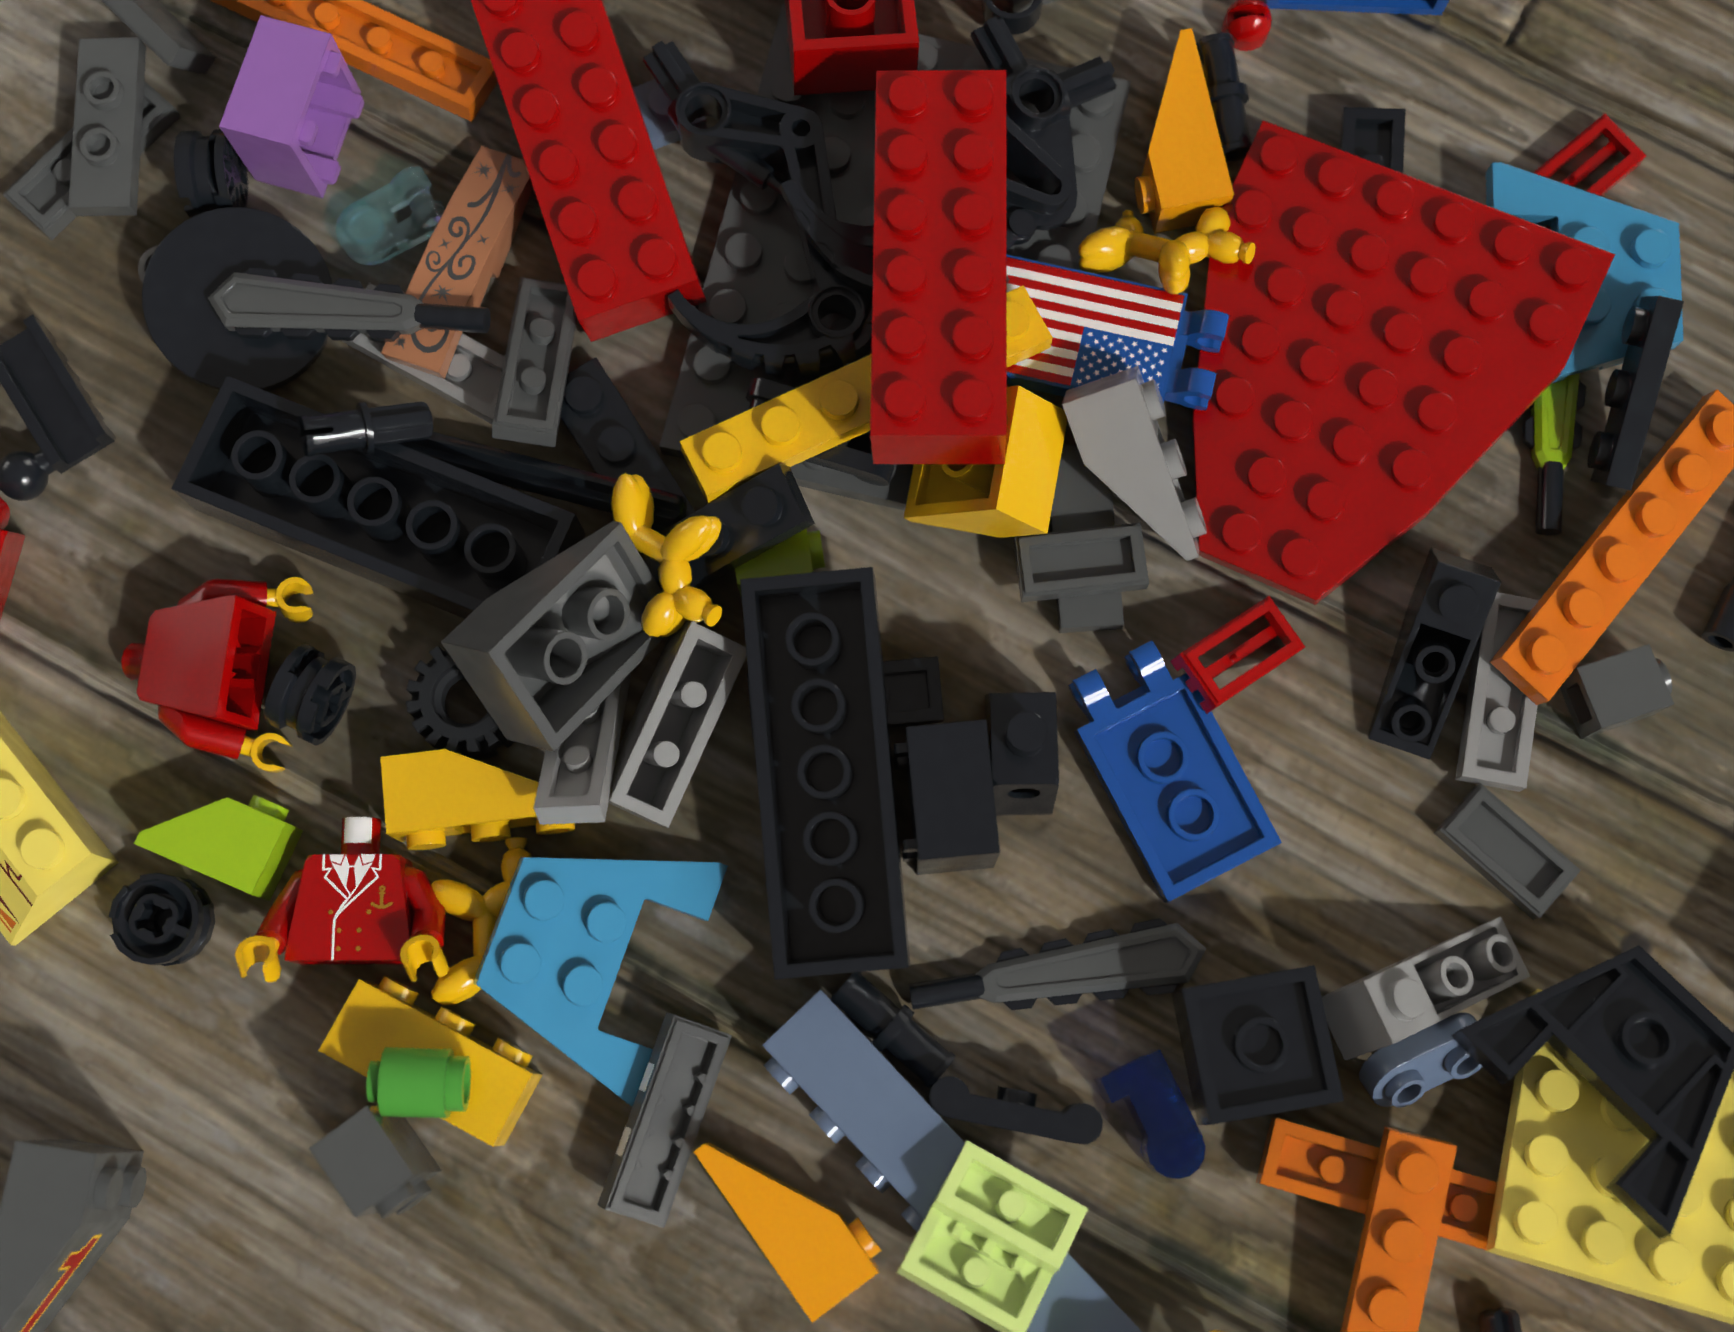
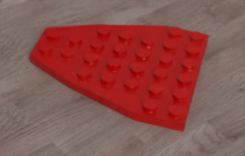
(1366, 356)

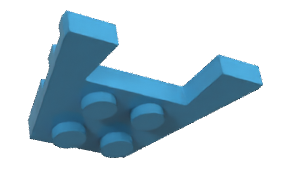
(1643, 247)
(565, 942)

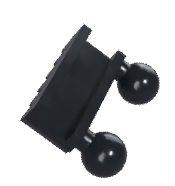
(53, 409)

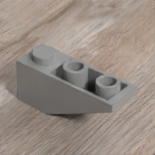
(1126, 450)
(1423, 989)

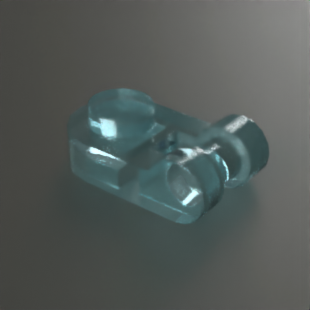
(372, 232)

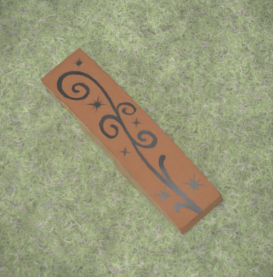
(464, 253)

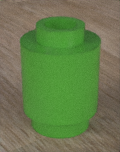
(419, 1082)

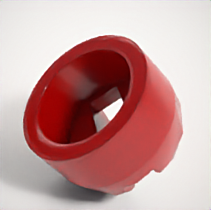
(1250, 30)

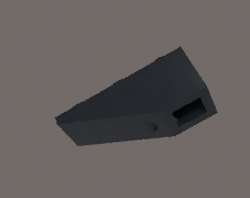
(1433, 651)

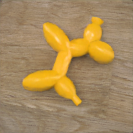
(1117, 245)
(688, 540)
(483, 911)

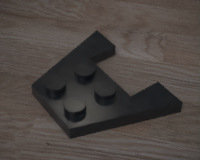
(1640, 1047)

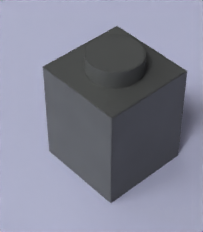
(1617, 691)

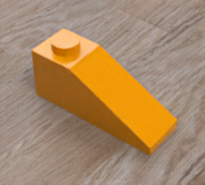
(1185, 156)
(801, 1237)

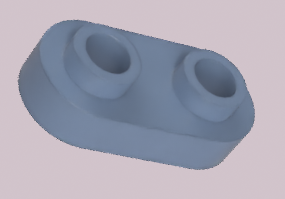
(1418, 1063)

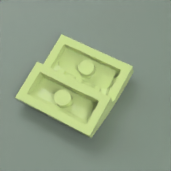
(992, 1240)

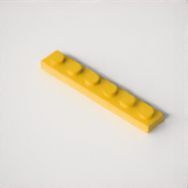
(820, 414)

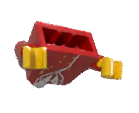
(211, 661)
(351, 911)

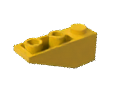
(452, 795)

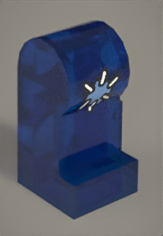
(1169, 1133)

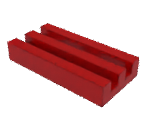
(1618, 142)
(1202, 678)

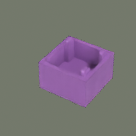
(291, 107)

